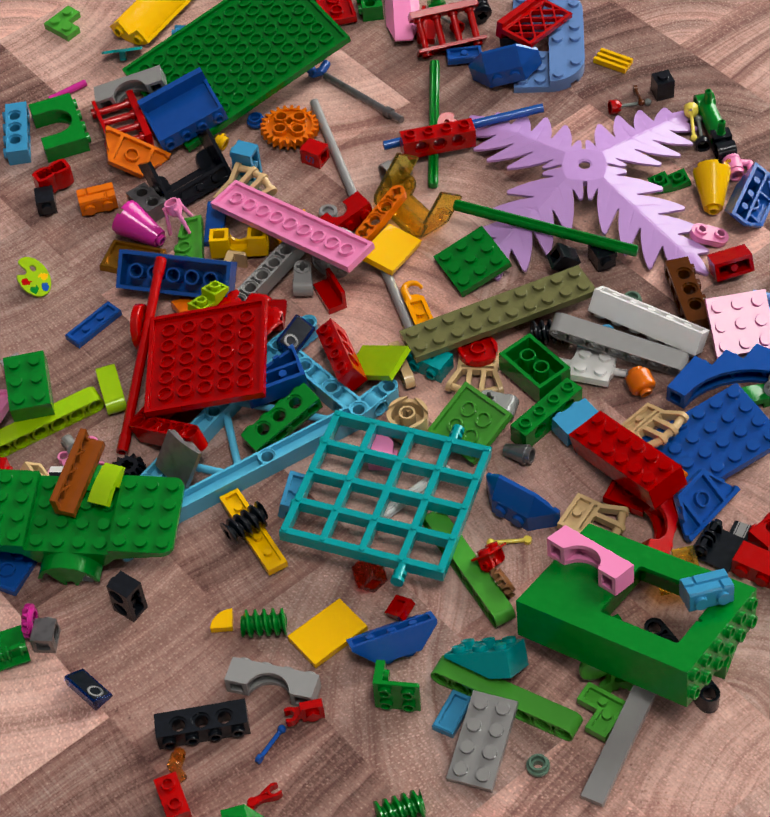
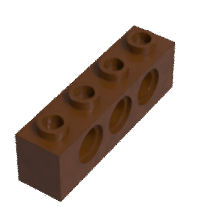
(686, 291)

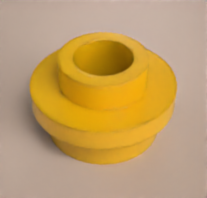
(222, 141)

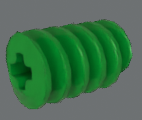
(263, 622)
(402, 808)

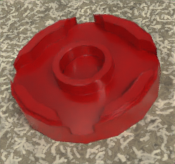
(479, 352)

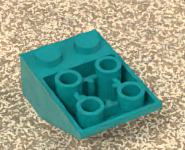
(491, 657)

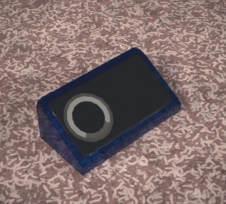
(295, 333)
(88, 688)

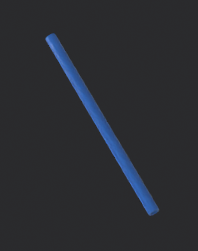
(486, 121)

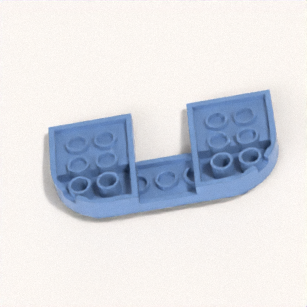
(565, 56)

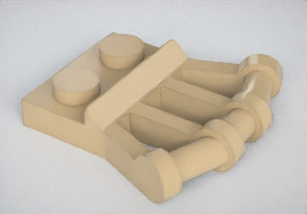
(251, 172)
(469, 371)
(650, 416)
(587, 510)

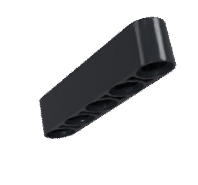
(711, 690)

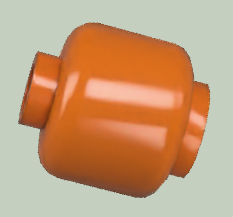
(640, 381)

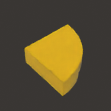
(222, 621)

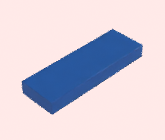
(214, 220)
(93, 324)

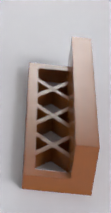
(76, 474)

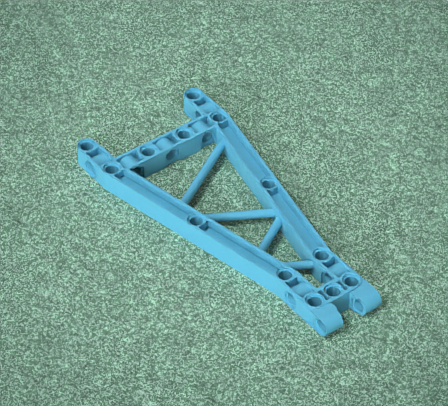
(285, 451)

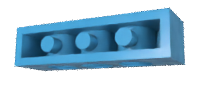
(17, 133)

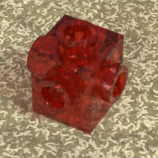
(369, 576)

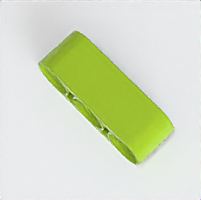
(111, 389)

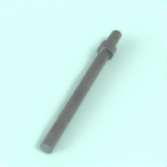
(387, 111)

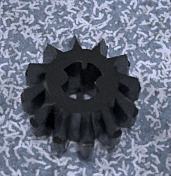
(132, 464)

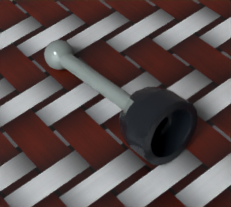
(702, 142)

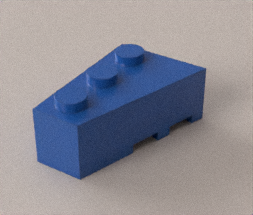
(281, 377)

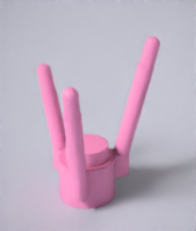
(174, 208)

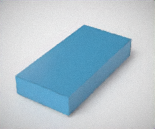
(452, 714)

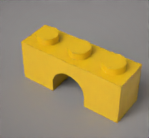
(254, 244)

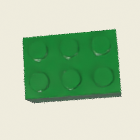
(533, 367)
(28, 386)

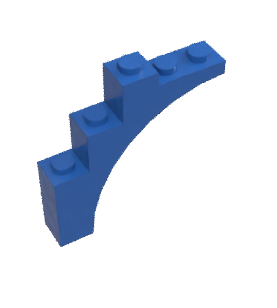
(729, 368)

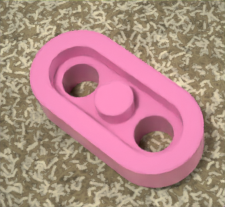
(709, 235)

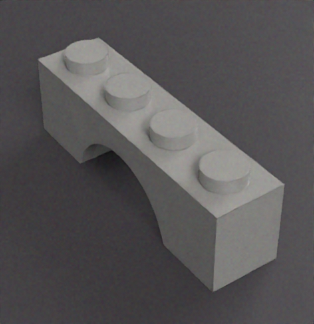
(114, 91)
(247, 675)

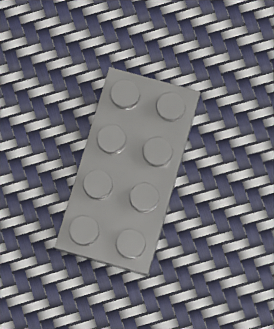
(482, 741)

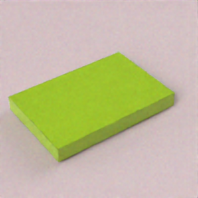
(382, 361)

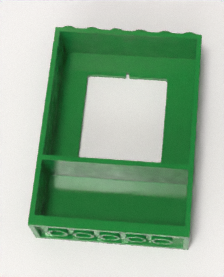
(573, 617)

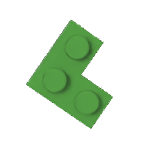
(62, 23)
(605, 709)

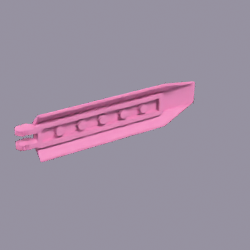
(397, 18)

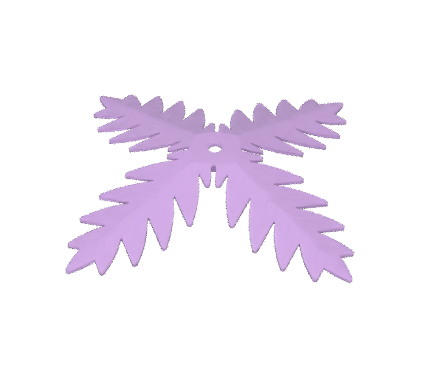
(614, 191)

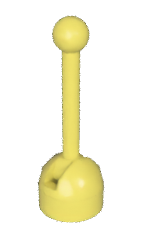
(691, 114)

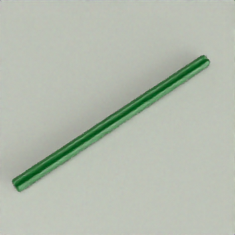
(433, 160)
(546, 228)

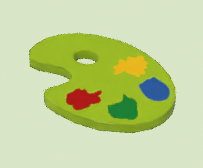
(34, 282)

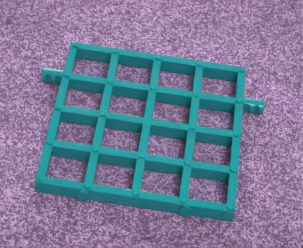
(412, 532)

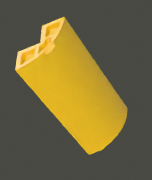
(146, 19)

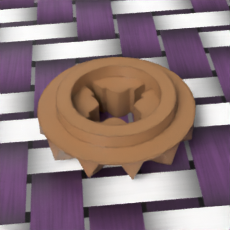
(503, 582)

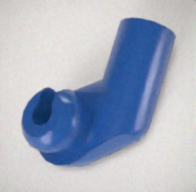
(316, 72)

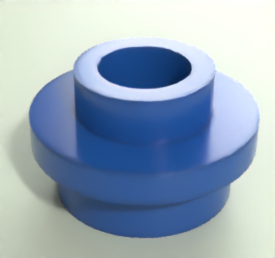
(254, 120)

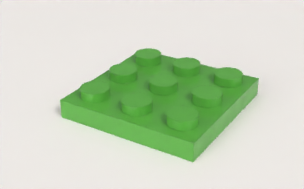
(476, 413)

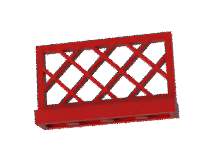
(524, 14)

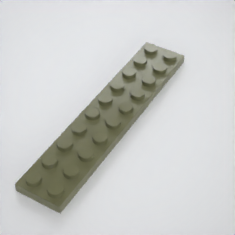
(497, 313)

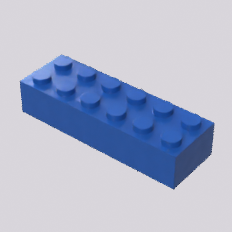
(182, 273)

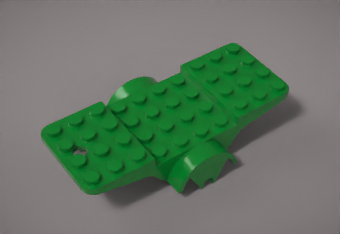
(136, 525)

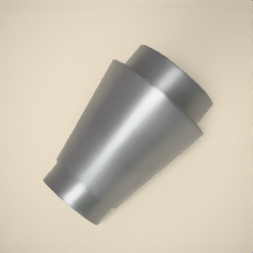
(520, 452)

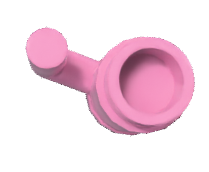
(737, 165)

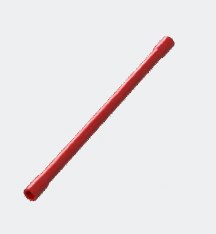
(125, 436)

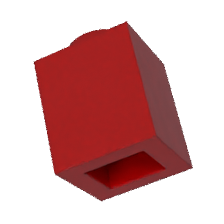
(314, 153)

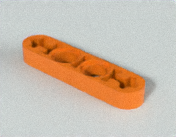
(383, 216)

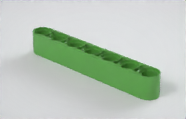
(478, 583)
(532, 708)

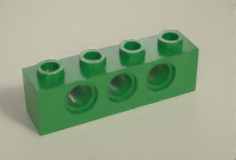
(293, 418)
(538, 419)

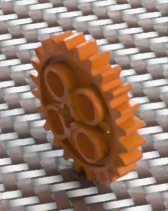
(289, 127)

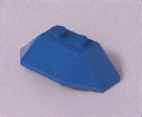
(505, 65)
(751, 198)
(519, 504)
(394, 639)

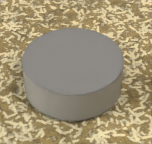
(331, 209)

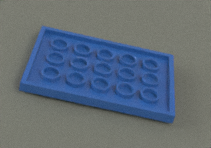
(720, 435)

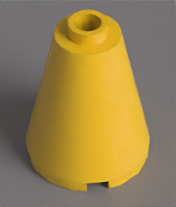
(712, 184)

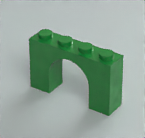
(61, 110)

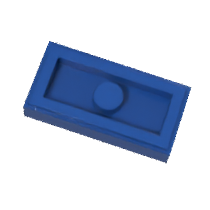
(462, 54)

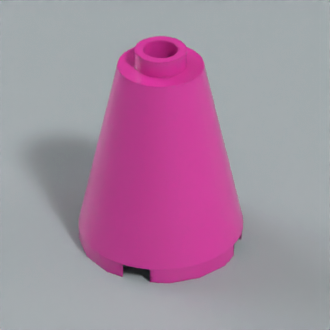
(138, 225)

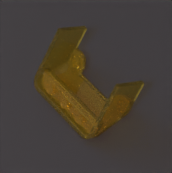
(413, 215)

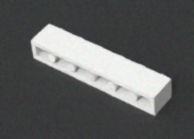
(648, 320)

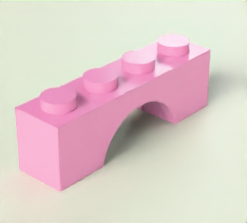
(572, 547)

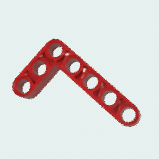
(154, 429)

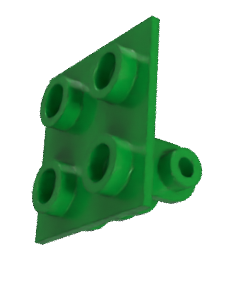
(13, 648)

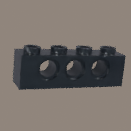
(209, 715)

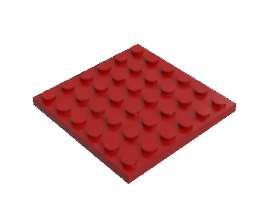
(207, 357)

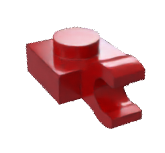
(307, 711)

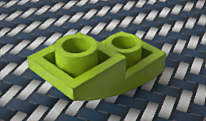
(211, 296)
(107, 480)

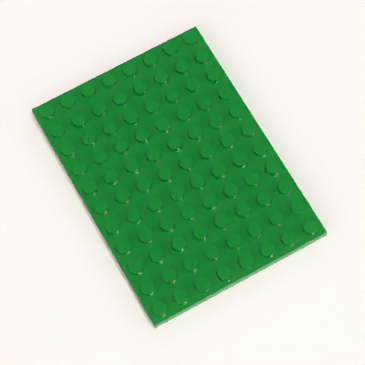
(246, 51)

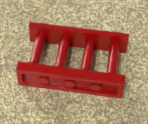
(452, 10)
(135, 114)

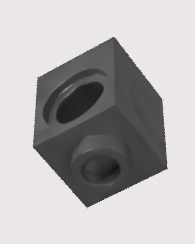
(45, 635)

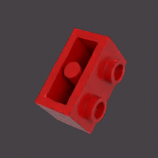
(730, 262)

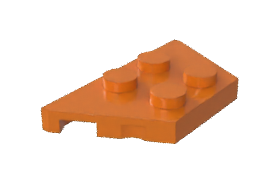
(128, 152)

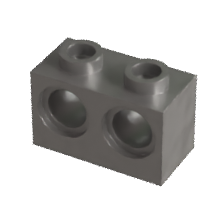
(148, 200)

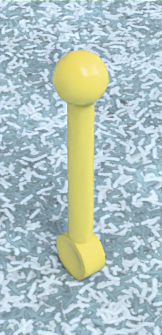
(526, 540)

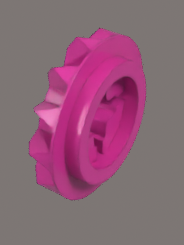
(29, 613)

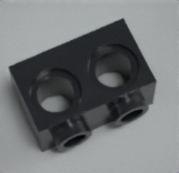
(127, 596)

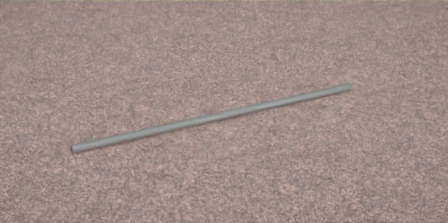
(350, 188)

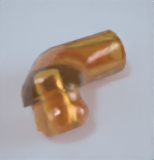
(176, 762)

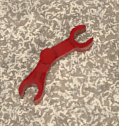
(265, 796)

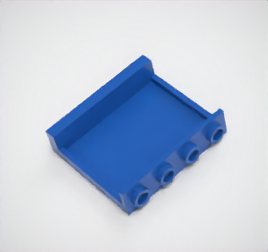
(182, 109)

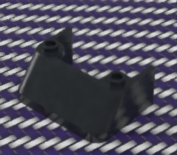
(211, 174)

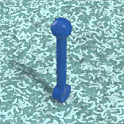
(280, 730)

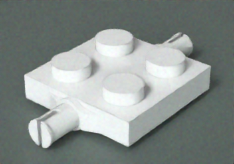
(593, 367)

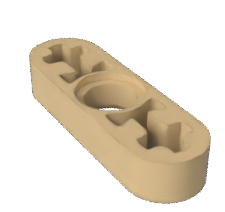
(405, 372)

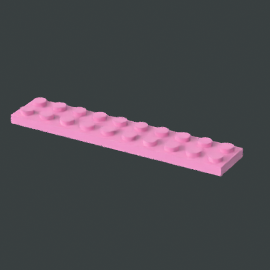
(293, 226)

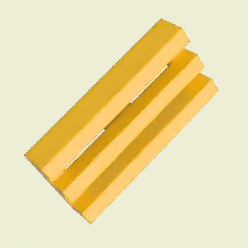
(613, 60)

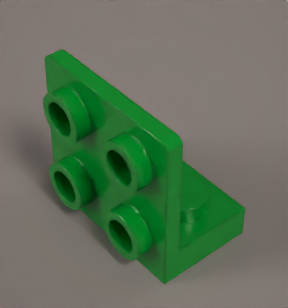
(394, 694)

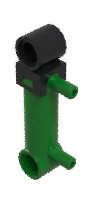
(719, 135)

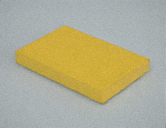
(392, 249)
(327, 633)

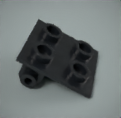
(717, 546)

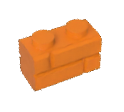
(97, 199)

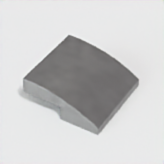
(178, 458)

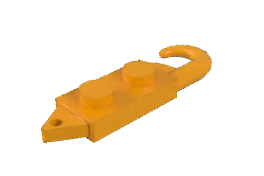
(415, 303)

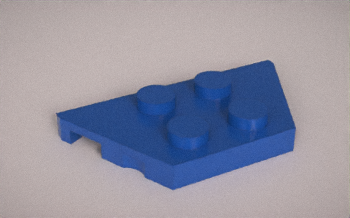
(701, 501)

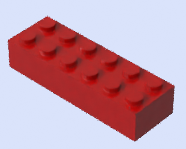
(628, 459)

